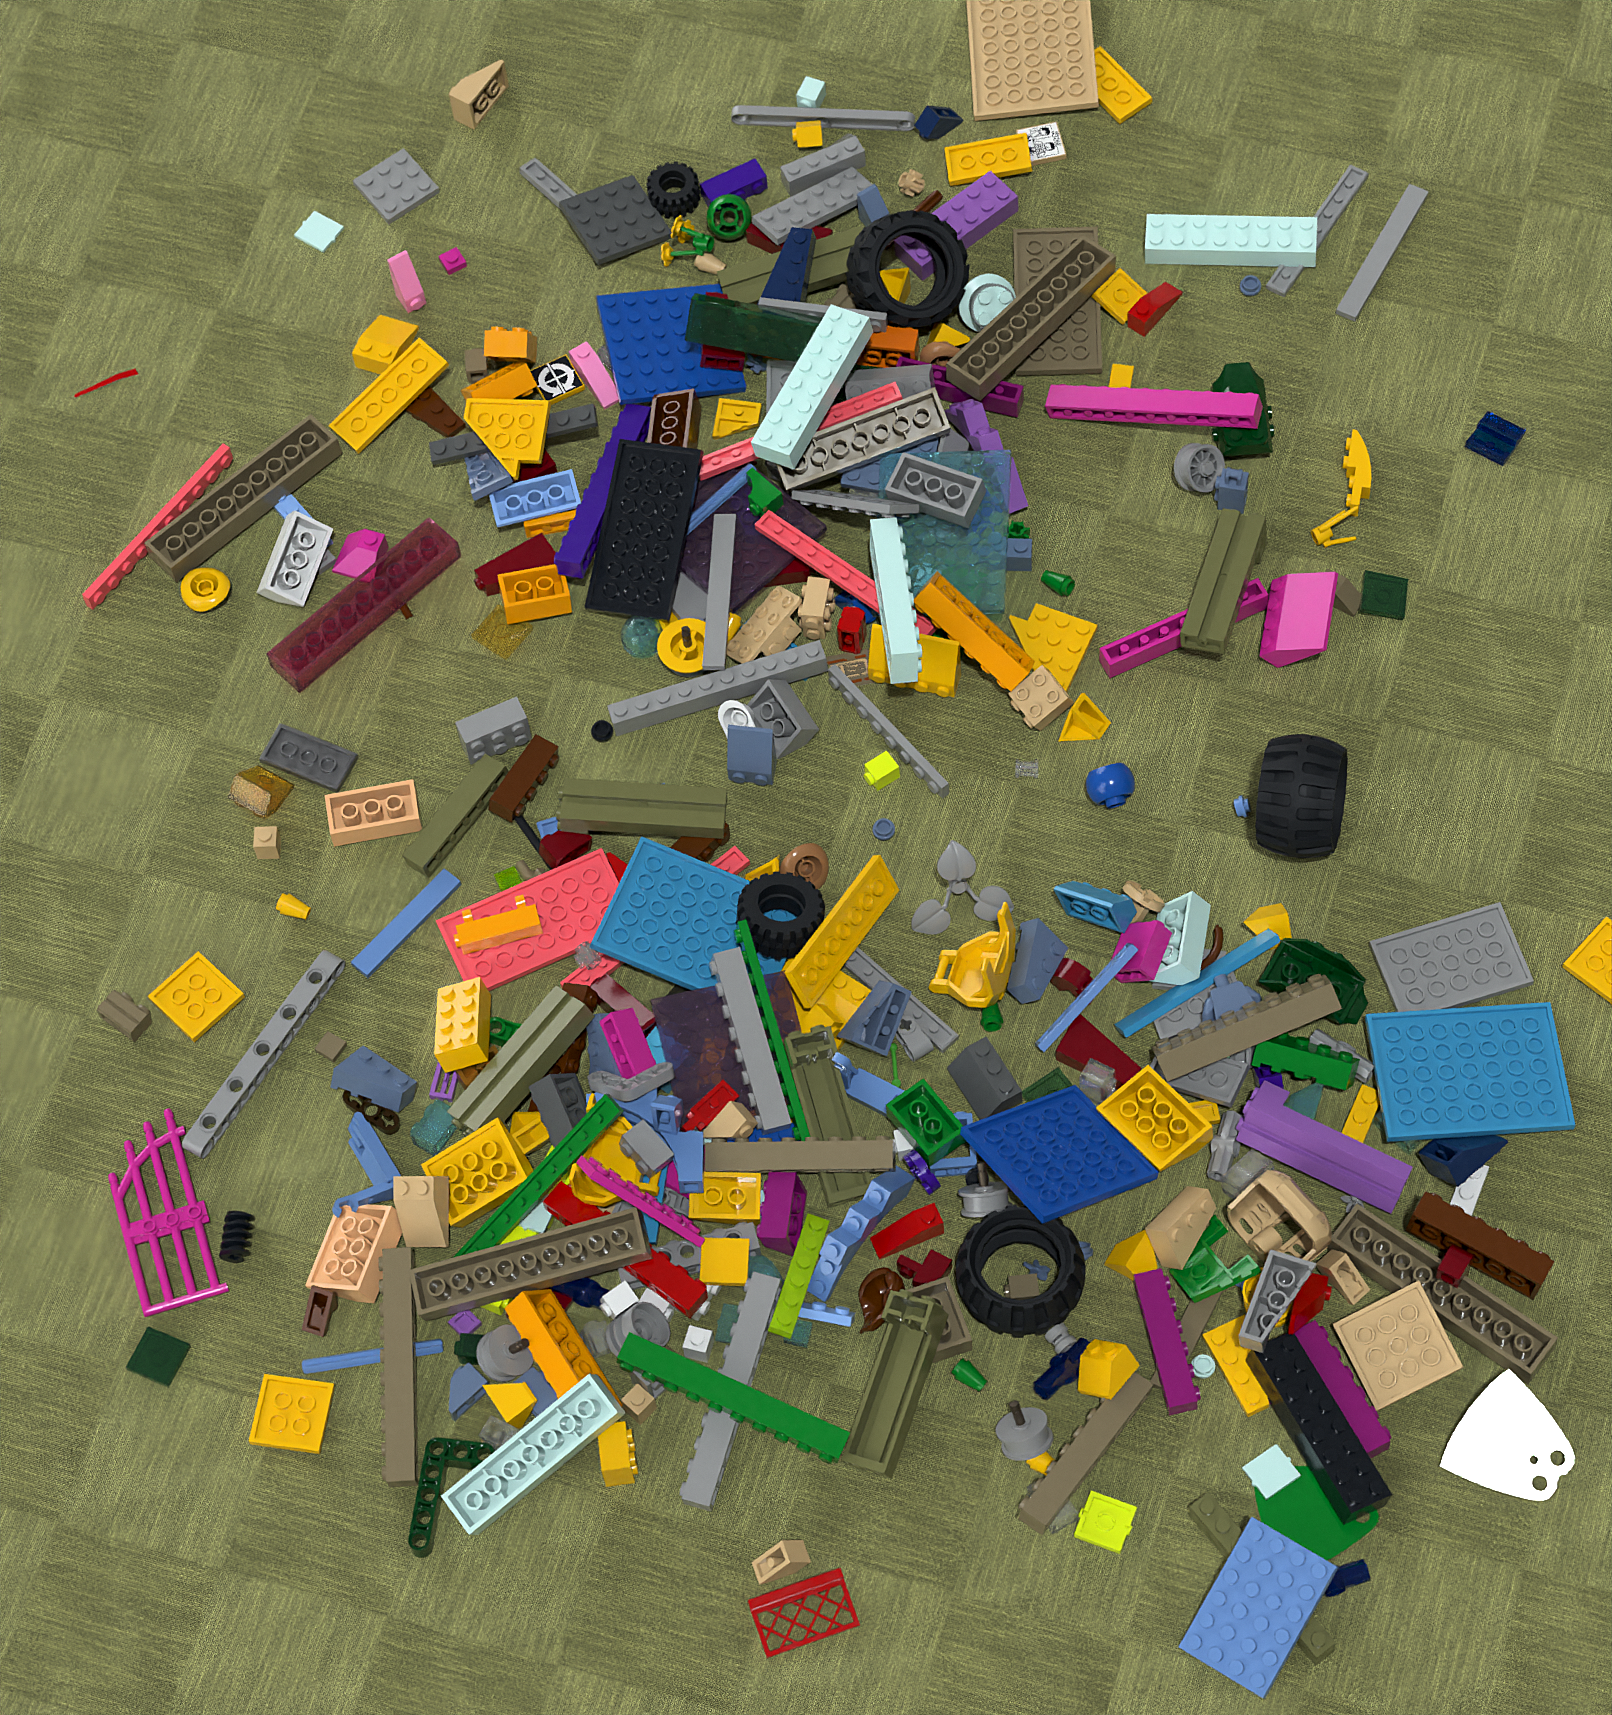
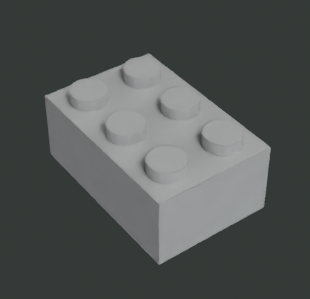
(493, 730)

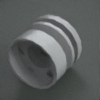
(642, 1320)

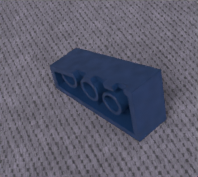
(793, 267)

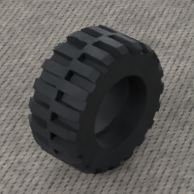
(784, 893)

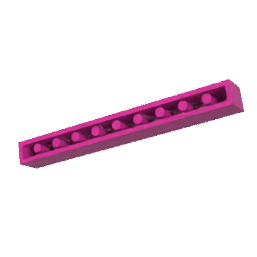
(1154, 406)

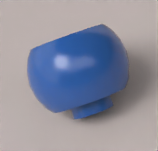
(1110, 785)

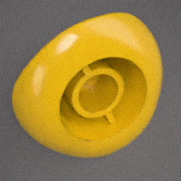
(204, 588)

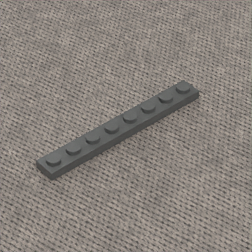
(470, 443)

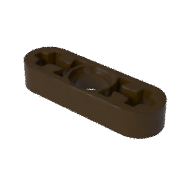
(374, 1120)

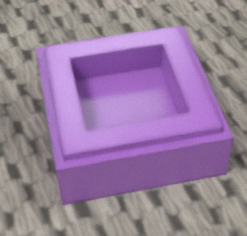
(464, 1322)

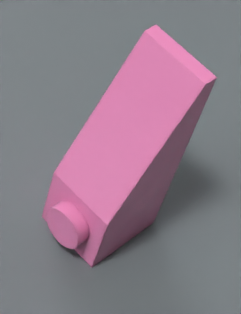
(406, 282)
(594, 374)

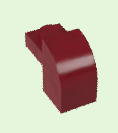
(1071, 976)
(1455, 1266)
(933, 1268)

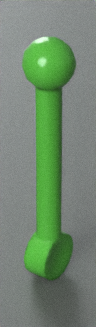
(896, 1082)

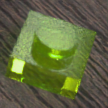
(507, 878)

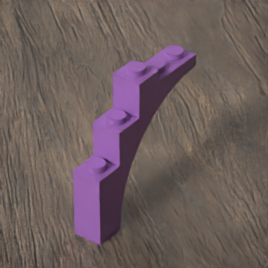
(973, 423)

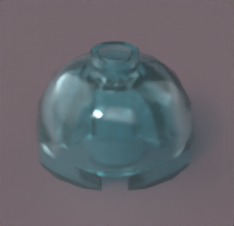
(640, 636)

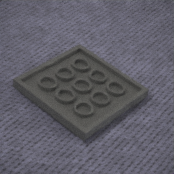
(615, 219)

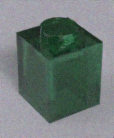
(467, 1348)

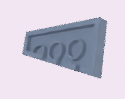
(486, 474)

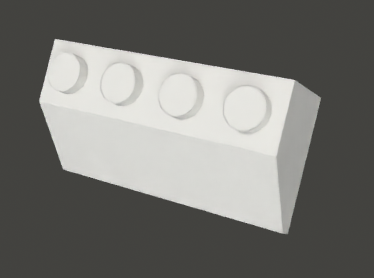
(295, 559)

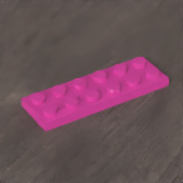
(644, 1201)

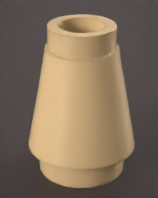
(709, 263)

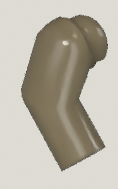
(525, 872)

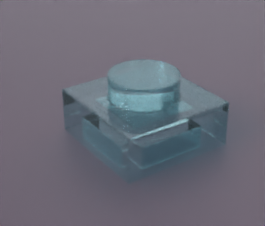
(800, 1334)

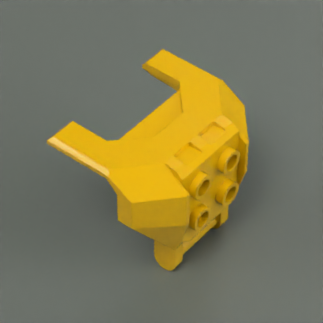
(979, 966)
(608, 1152)

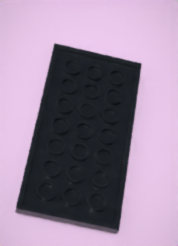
(644, 530)

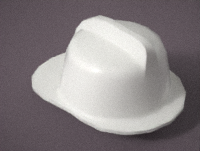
(735, 713)

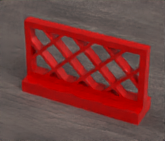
(796, 1592)

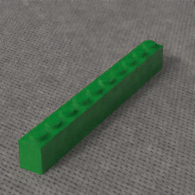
(733, 1398)

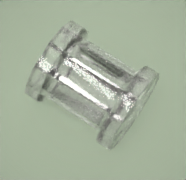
(1027, 768)

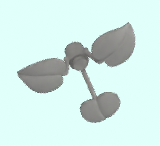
(955, 866)

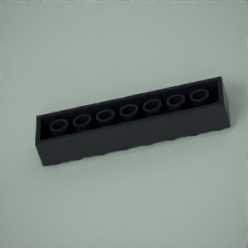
(1319, 1428)

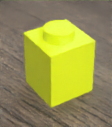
(881, 771)

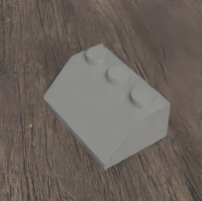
(781, 710)

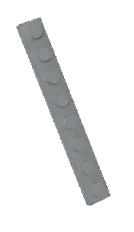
(891, 735)

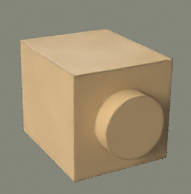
(267, 842)
(638, 1404)

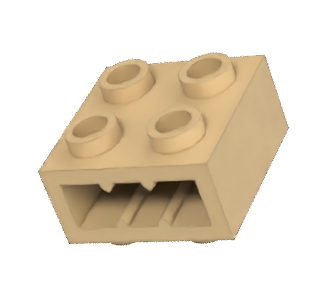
(816, 608)
(1040, 698)

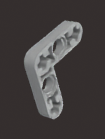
(632, 1088)

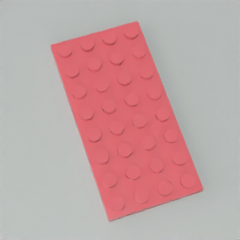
(569, 907)

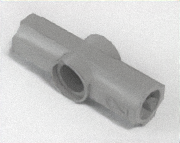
(1365, 1067)
(1224, 1146)

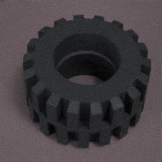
(669, 177)

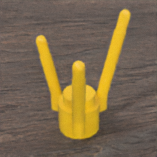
(1323, 533)

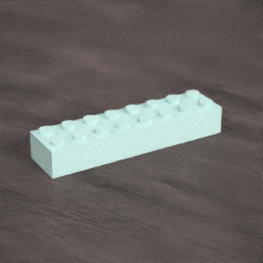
(1230, 240)
(812, 387)
(895, 600)
(533, 1454)

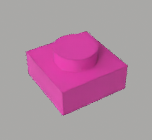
(452, 261)

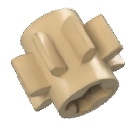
(911, 182)

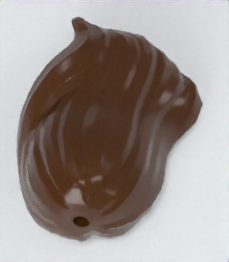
(874, 1295)

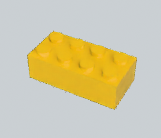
(462, 1024)

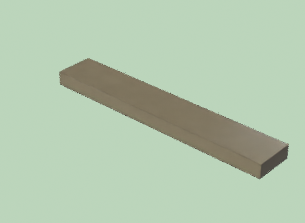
(1193, 1325)

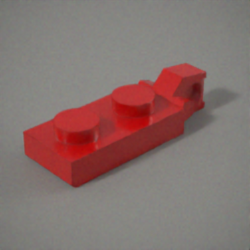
(709, 1106)

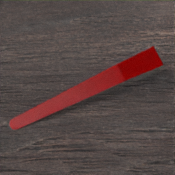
(129, 373)

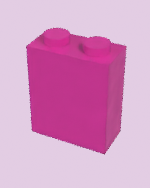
(1152, 941)

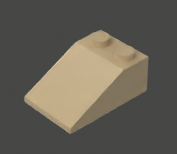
(478, 93)
(423, 1209)

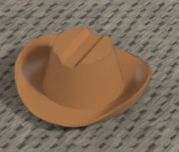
(938, 353)
(809, 862)

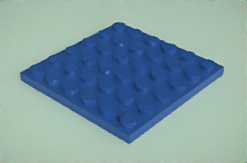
(649, 345)
(1058, 1153)

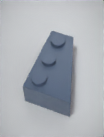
(1035, 962)
(877, 1018)
(598, 1049)
(374, 1078)

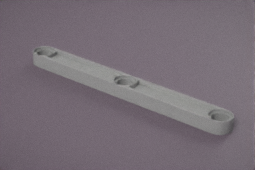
(835, 117)

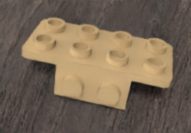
(768, 629)

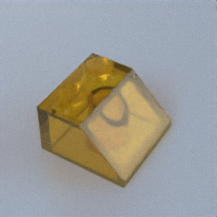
(259, 790)

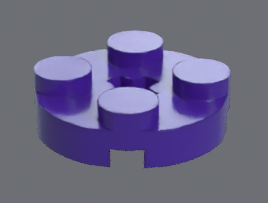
(920, 1171)

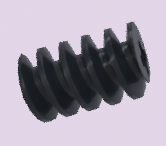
(234, 1236)

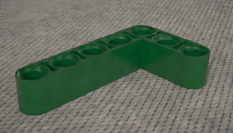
(436, 1485)

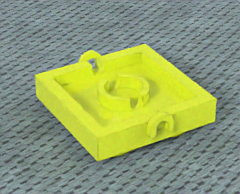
(1105, 1522)

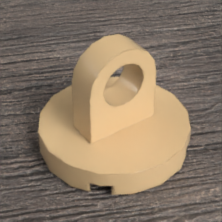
(1142, 900)

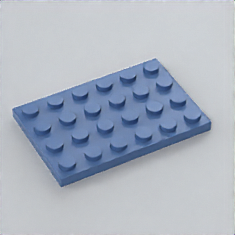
(1258, 1607)

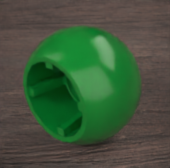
(717, 204)

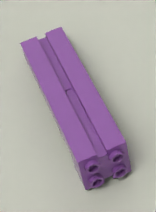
(1320, 1149)

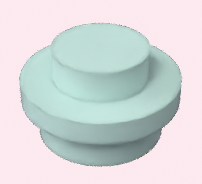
(1203, 1366)

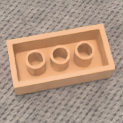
(373, 812)

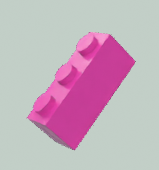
(627, 1042)

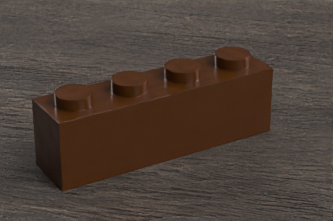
(523, 778)
(700, 847)

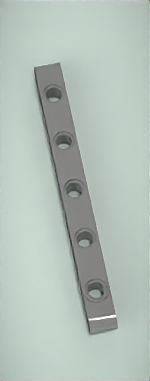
(254, 1067)

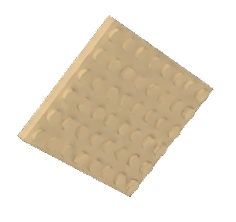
(1031, 57)

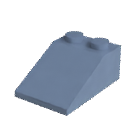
(751, 755)

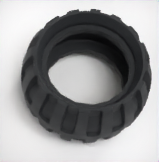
(1301, 796)
(1027, 1315)

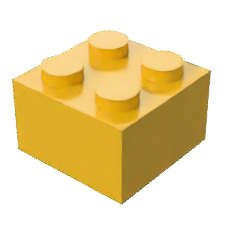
(617, 1455)

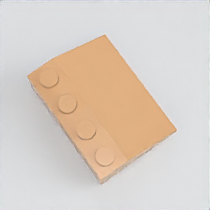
(352, 1251)

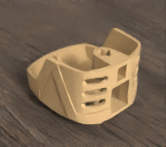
(1280, 1196)

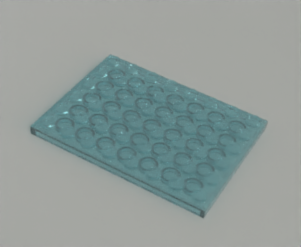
(967, 557)

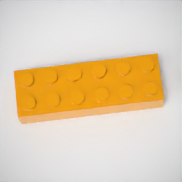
(974, 631)
(553, 1340)

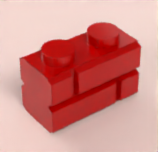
(852, 630)

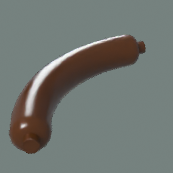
(1216, 949)

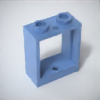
(958, 1165)

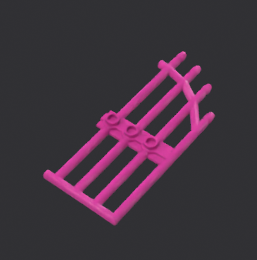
(163, 1224)

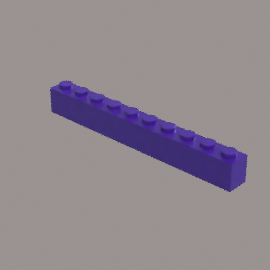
(584, 530)

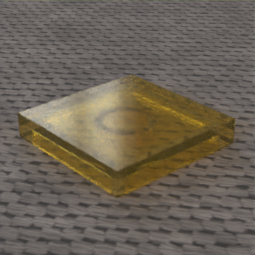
(498, 635)

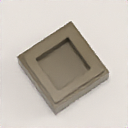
(330, 1046)

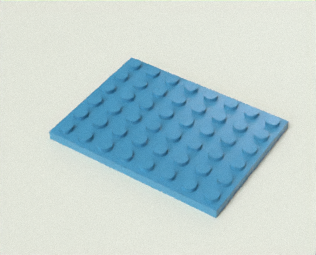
(675, 916)
(1469, 1072)

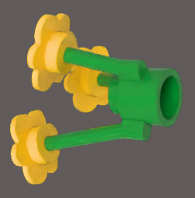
(684, 231)

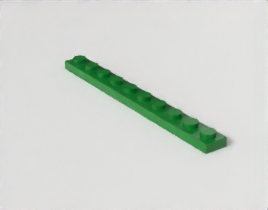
(743, 936)
(545, 1176)

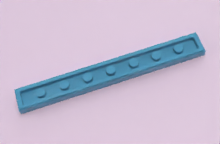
(1181, 993)

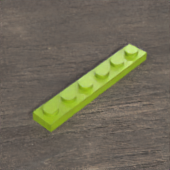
(798, 1276)

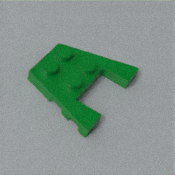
(1205, 1272)

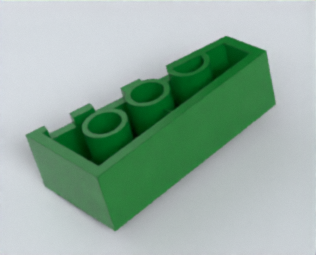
(1307, 1060)

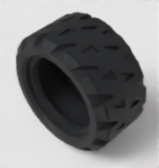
(949, 261)

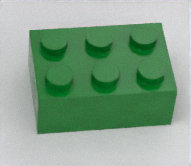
(925, 1122)

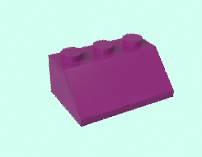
(782, 1211)

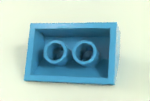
(1096, 905)

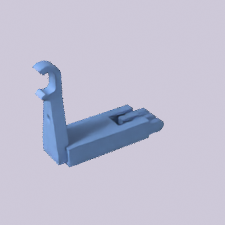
(864, 1086)
(375, 1163)

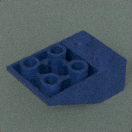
(1459, 1157)

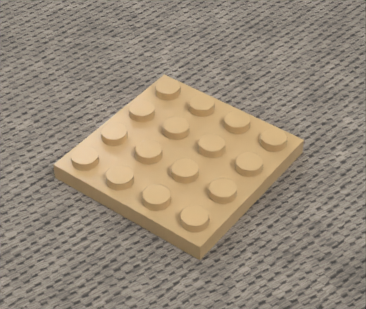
(1398, 1346)

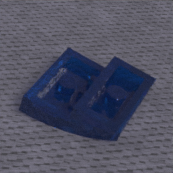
(1495, 438)

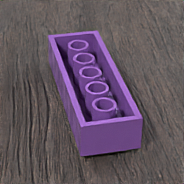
(969, 213)

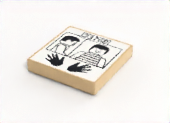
(1044, 143)

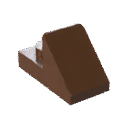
(318, 1310)

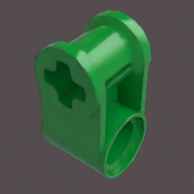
(507, 1030)

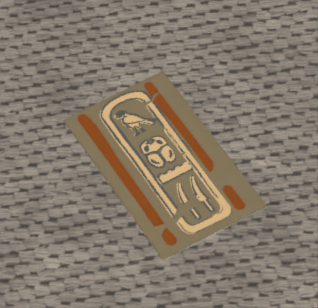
(853, 666)

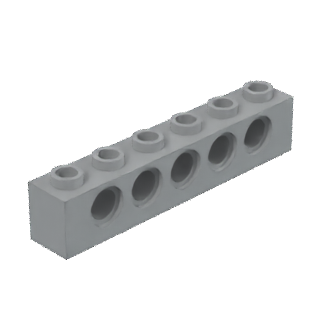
(676, 1249)

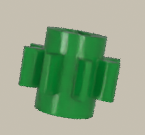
(1018, 531)

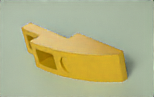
(1358, 470)

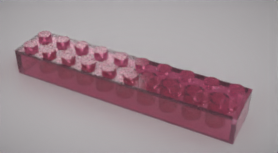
(363, 604)

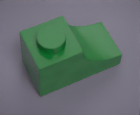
(763, 494)

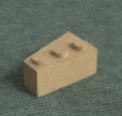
(1180, 1226)

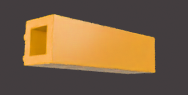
(497, 929)

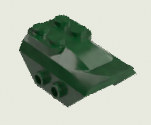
(1243, 441)
(1301, 958)

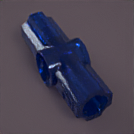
(582, 1291)
(1062, 1371)
(1348, 1576)

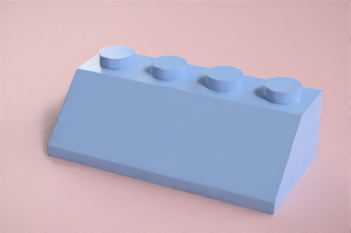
(535, 498)

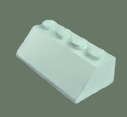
(1188, 922)

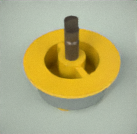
(682, 647)

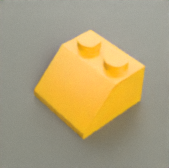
(1105, 1368)

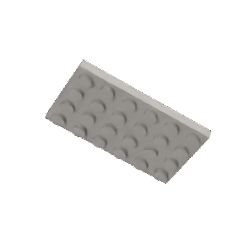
(1452, 961)

